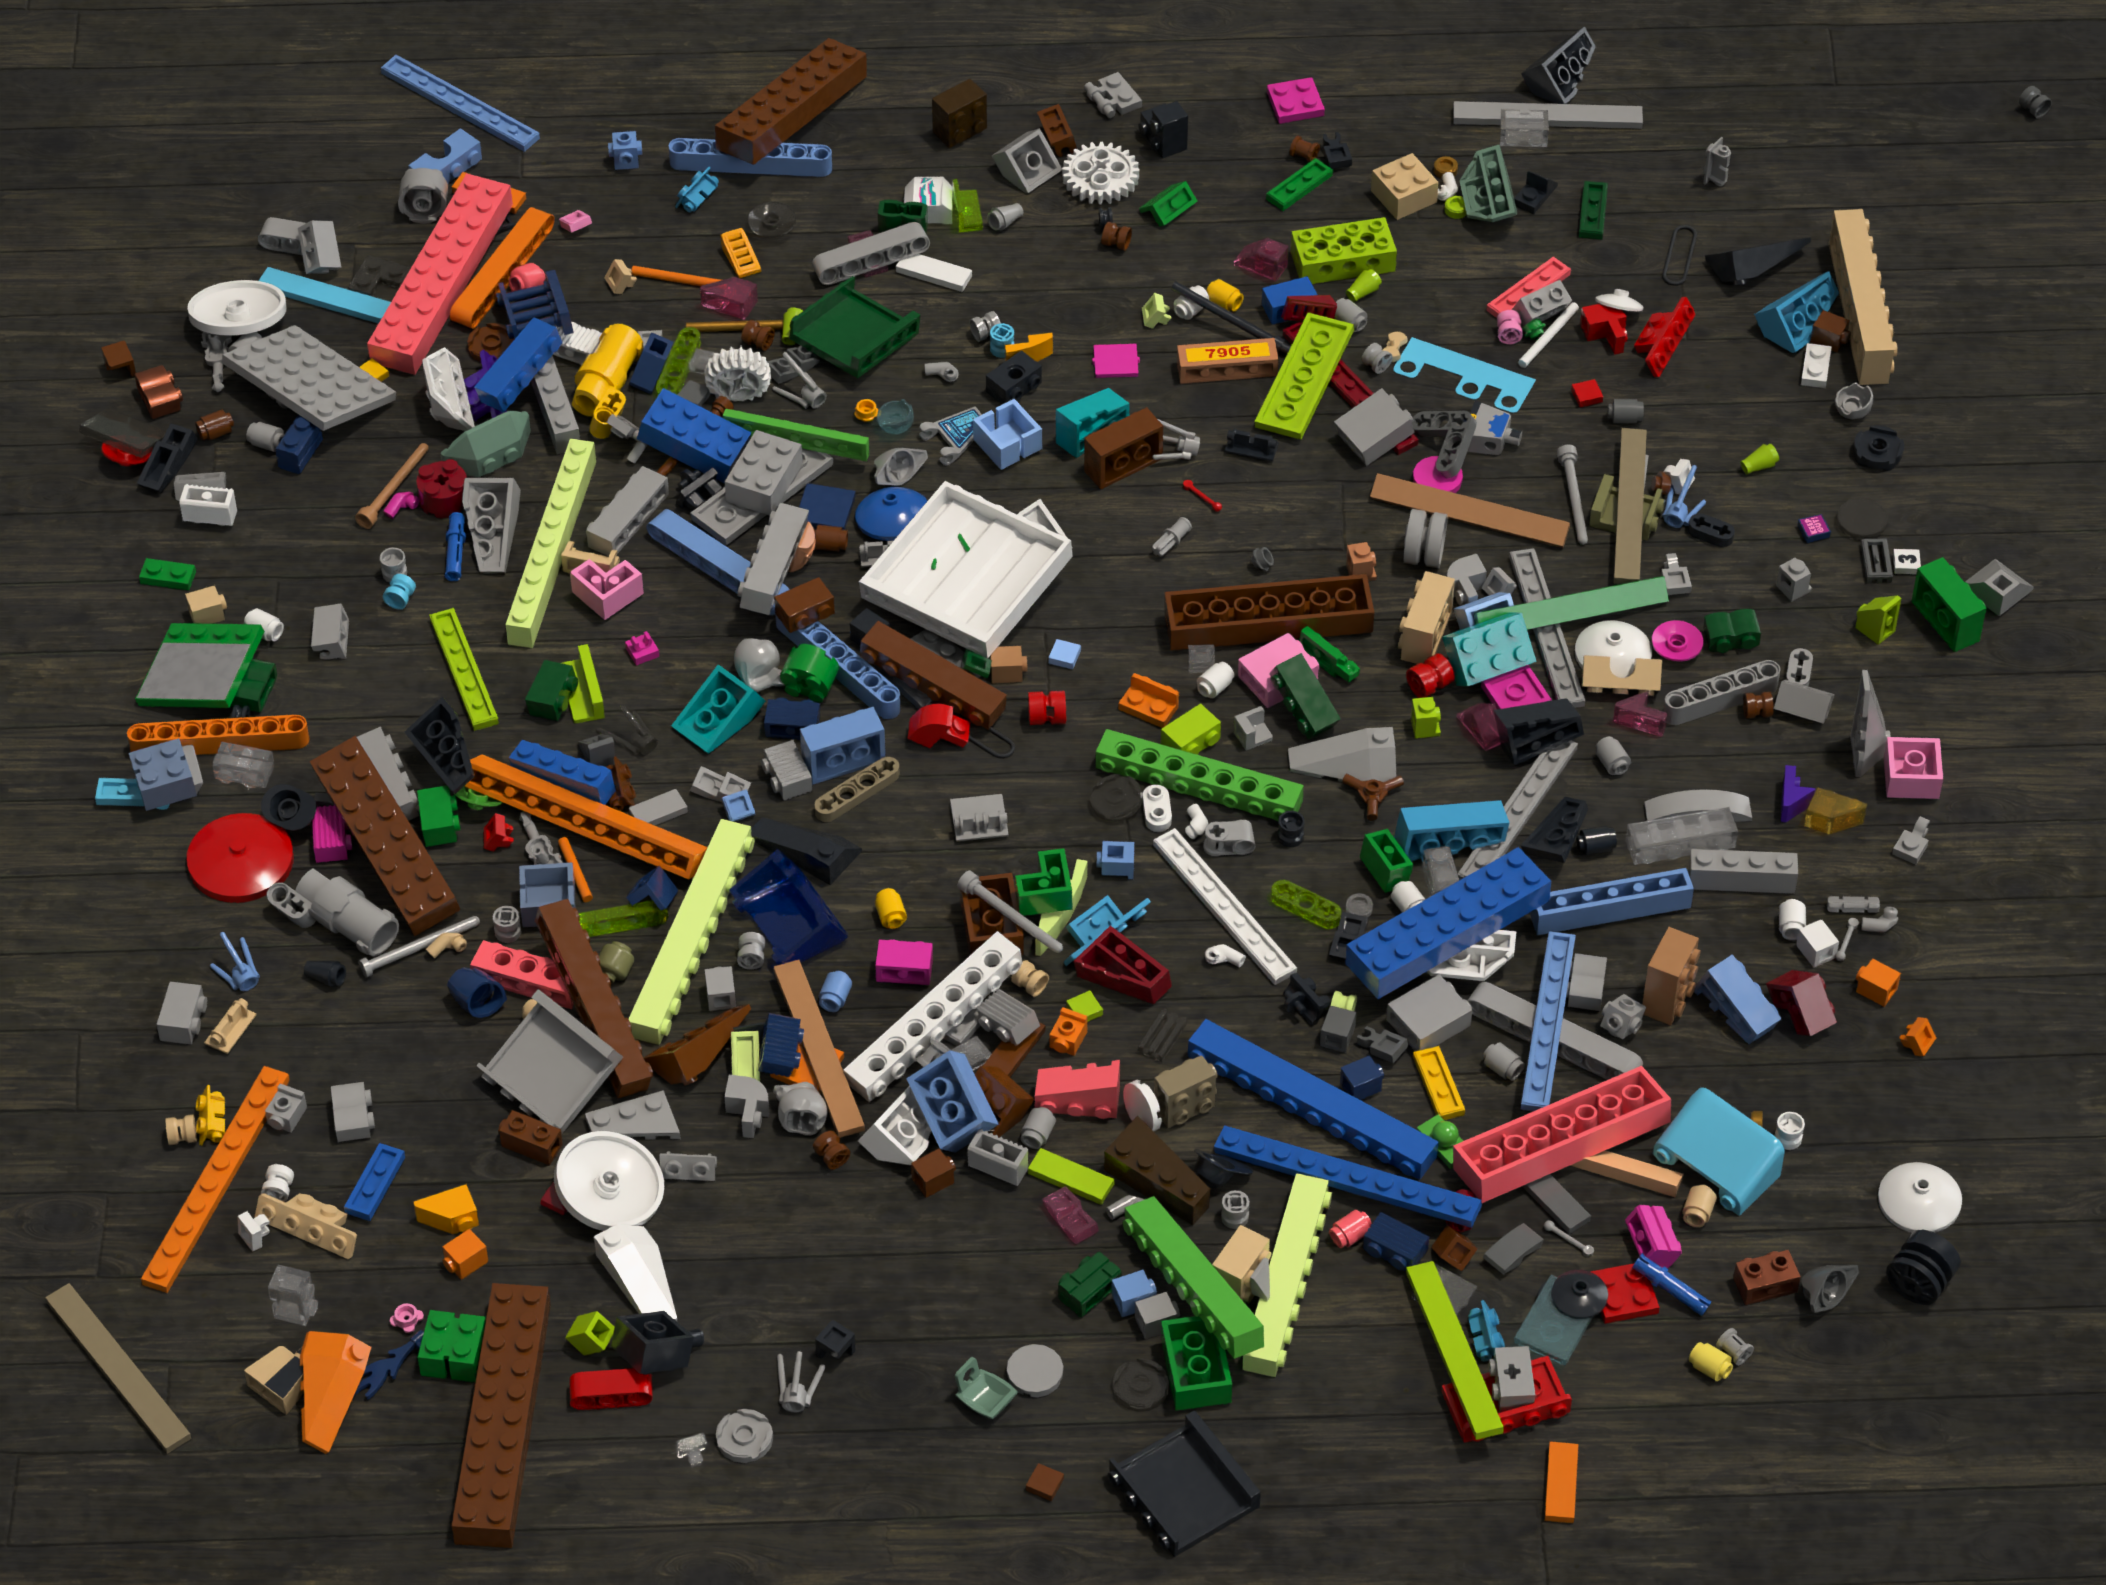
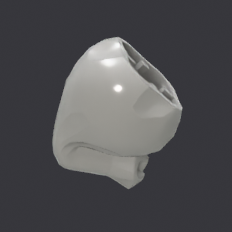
(758, 664)
(800, 1108)

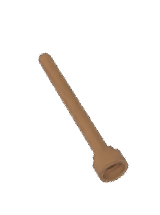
(368, 515)

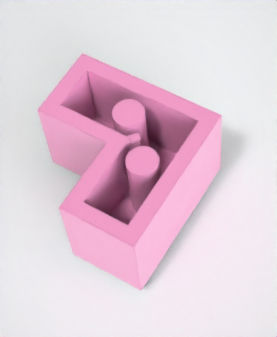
(606, 591)

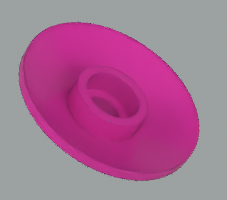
(1677, 641)

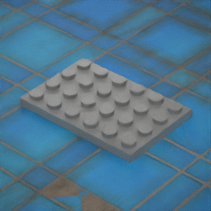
(309, 377)

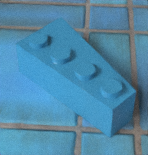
(1451, 826)

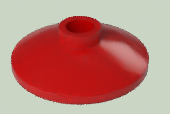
(122, 457)

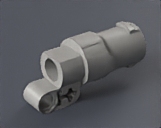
(338, 908)

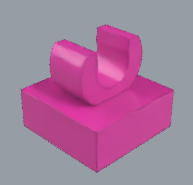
(642, 648)

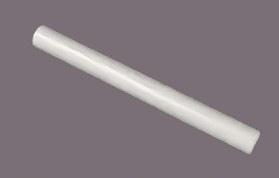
(1548, 335)

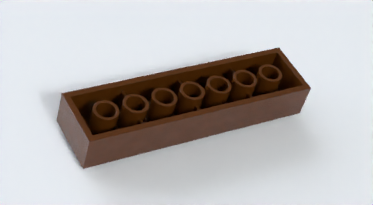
(790, 101)
(1268, 611)
(385, 835)

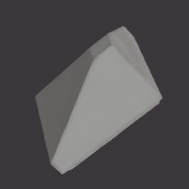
(1261, 1280)

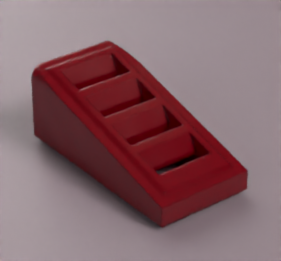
(1324, 306)

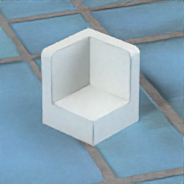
(1817, 943)

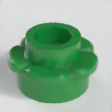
(1534, 329)

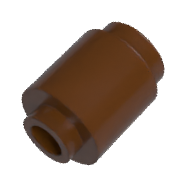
(214, 425)
(830, 538)

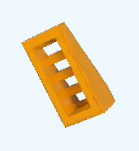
(734, 240)

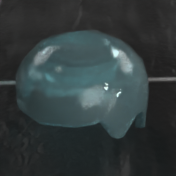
(895, 417)

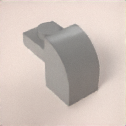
(1468, 577)
(747, 1097)

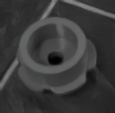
(1262, 558)

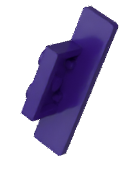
(477, 408)

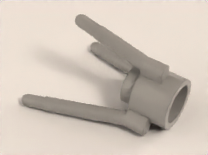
(811, 393)
(1187, 444)
(795, 1397)

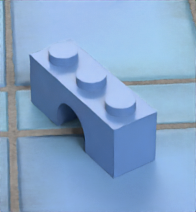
(460, 154)

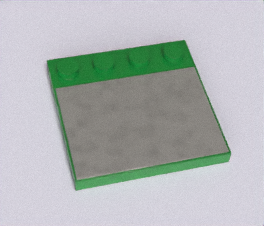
(200, 665)

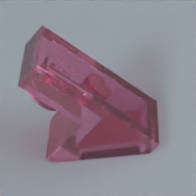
(1635, 714)

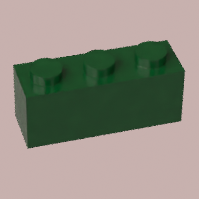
(1304, 696)

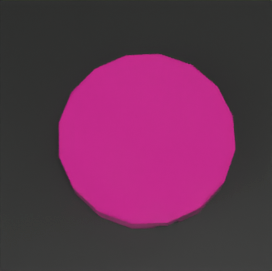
(1428, 475)

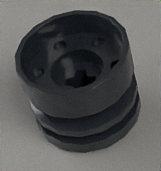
(1923, 1267)

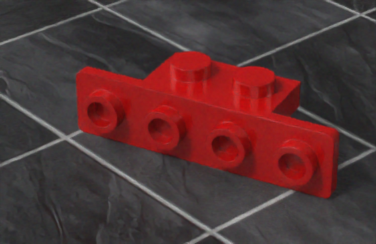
(1663, 335)

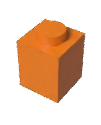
(1877, 982)
(464, 1254)

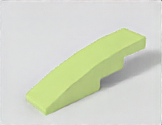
(1055, 922)

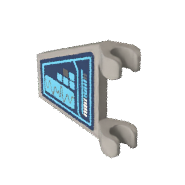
(955, 430)

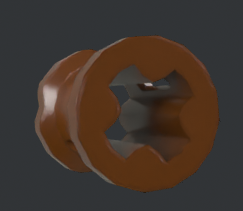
(1304, 149)

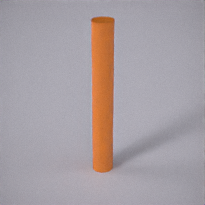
(578, 875)

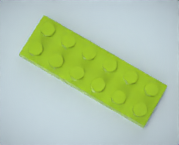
(1304, 376)

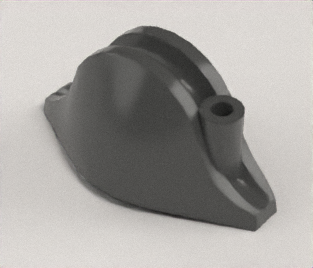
(1828, 1285)

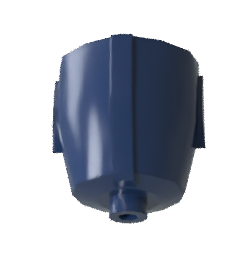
(473, 988)

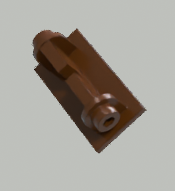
(624, 791)

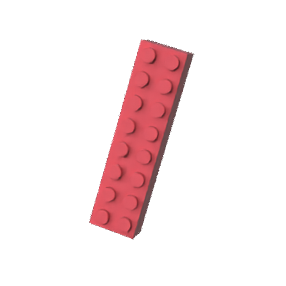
(1561, 1134)

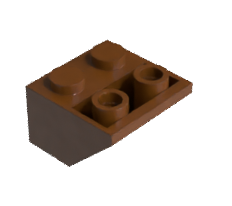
(1004, 1096)

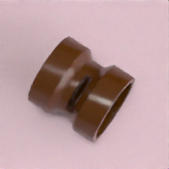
(1116, 236)
(758, 335)
(1757, 705)
(831, 1149)

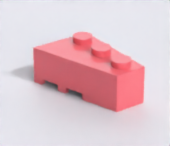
(1080, 1091)

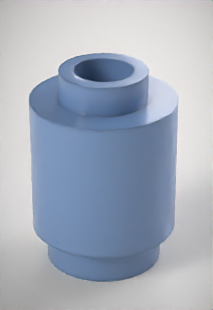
(835, 991)

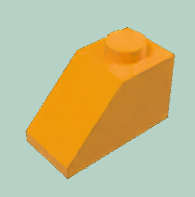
(448, 1211)

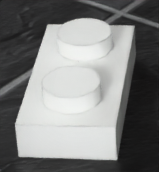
(1816, 365)

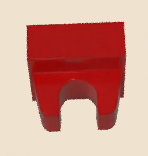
(497, 833)

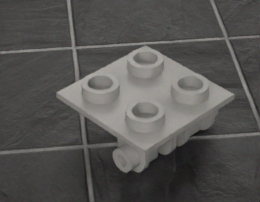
(979, 817)

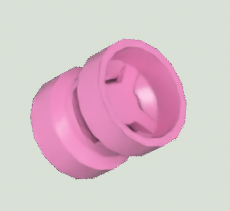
(1509, 327)

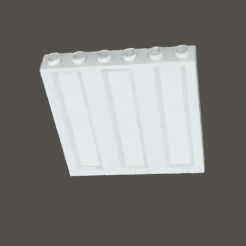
(970, 594)

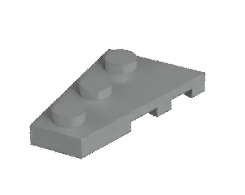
(638, 1117)

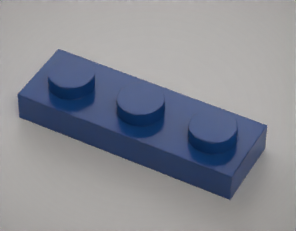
(374, 1182)

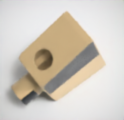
(277, 1378)

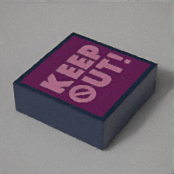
(1814, 528)

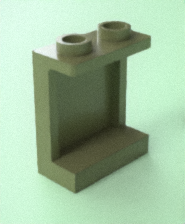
(1605, 508)

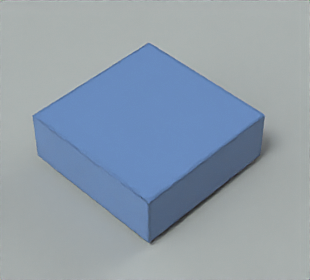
(738, 806)

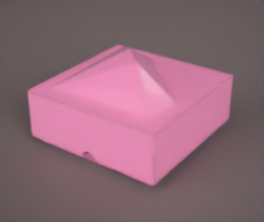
(575, 221)

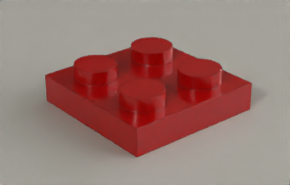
(1628, 1294)

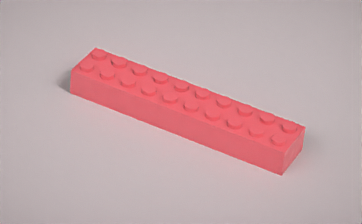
(440, 274)

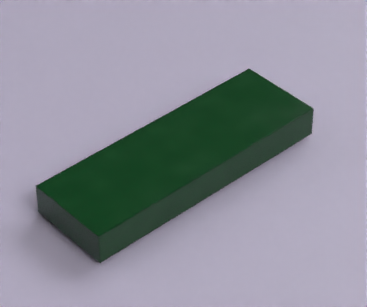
(1593, 210)

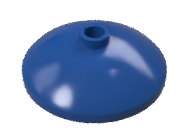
(888, 512)

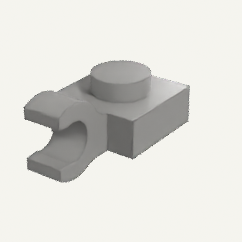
(1676, 577)
(1912, 845)

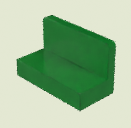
(1170, 203)

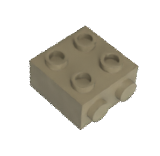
(1185, 1091)

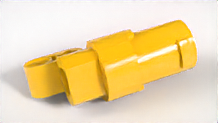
(604, 376)

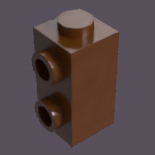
(530, 1137)

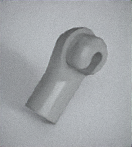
(1881, 924)

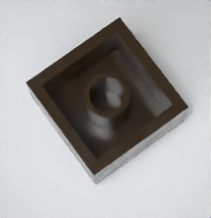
(959, 113)

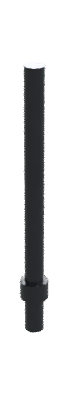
(1281, 344)

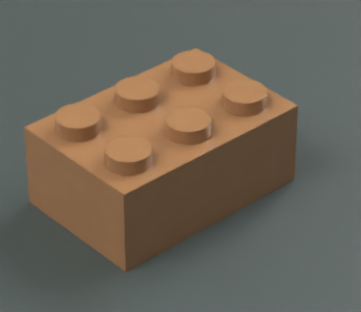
(1671, 976)

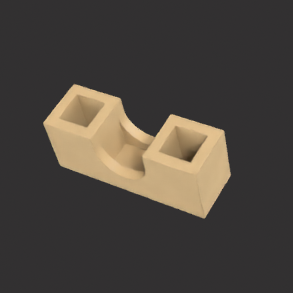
(1598, 675)

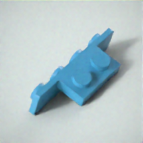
(1097, 919)

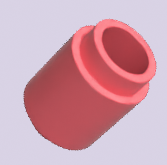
(1350, 1228)

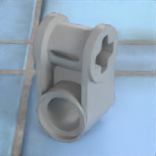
(1231, 837)

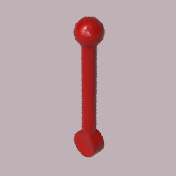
(1188, 485)

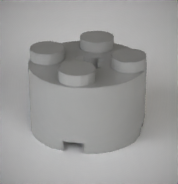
(423, 195)

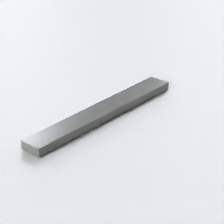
(1558, 114)
(1549, 637)
(1523, 803)

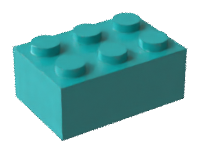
(1489, 649)

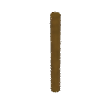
(732, 325)

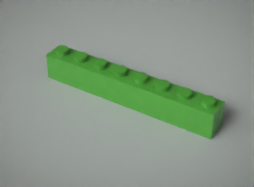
(1194, 1277)

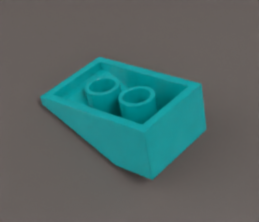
(718, 710)

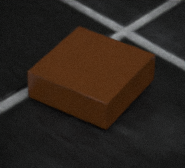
(1045, 1482)

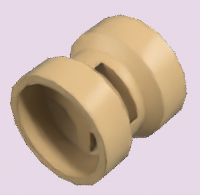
(1030, 978)
(187, 1128)

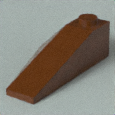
(693, 1054)

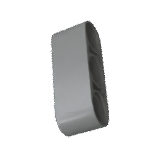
(281, 235)

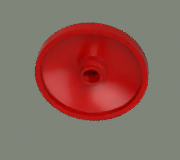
(239, 857)

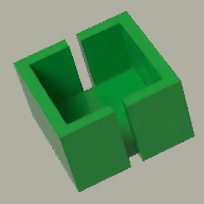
(454, 1340)

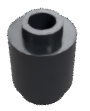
(1596, 840)

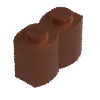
(158, 391)

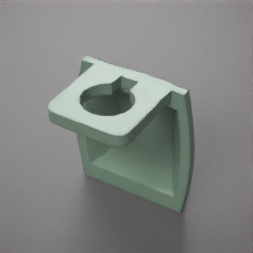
(983, 1391)

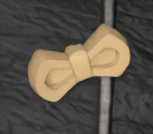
(1394, 342)

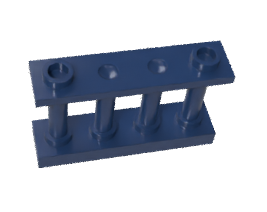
(554, 297)

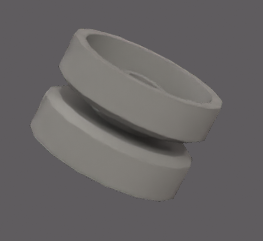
(1421, 538)

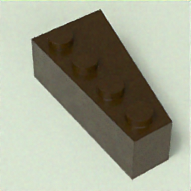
(1155, 1170)

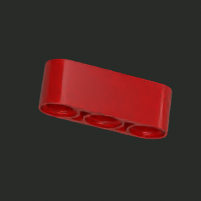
(610, 1389)

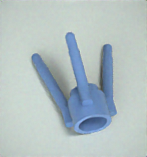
(1677, 513)
(244, 976)

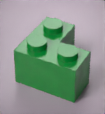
(1048, 889)

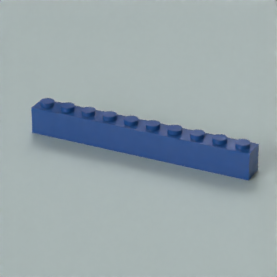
(1314, 1099)

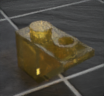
(1834, 812)

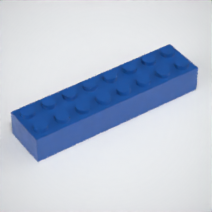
(1448, 922)

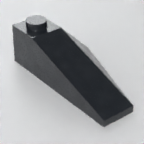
(1560, 70)

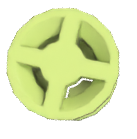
(1344, 1002)

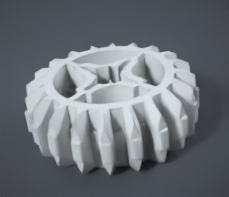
(737, 374)

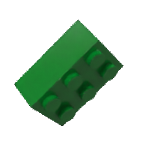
(1948, 604)
(1195, 1364)

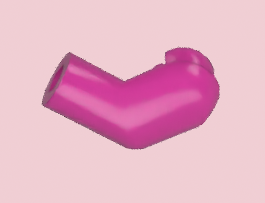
(401, 500)

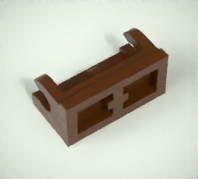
(1057, 129)

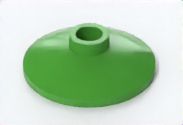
(476, 800)

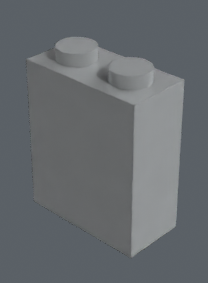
(1375, 426)
(1429, 1014)

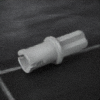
(1171, 537)

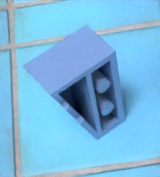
(1738, 999)

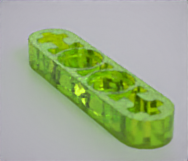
(676, 364)
(644, 913)

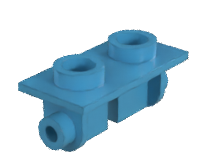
(691, 196)
(1485, 1322)

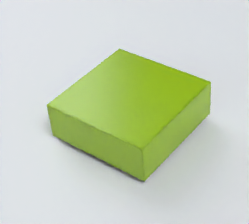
(1086, 1005)

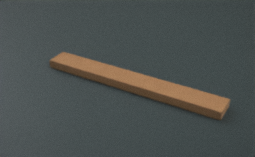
(1470, 510)
(819, 1049)

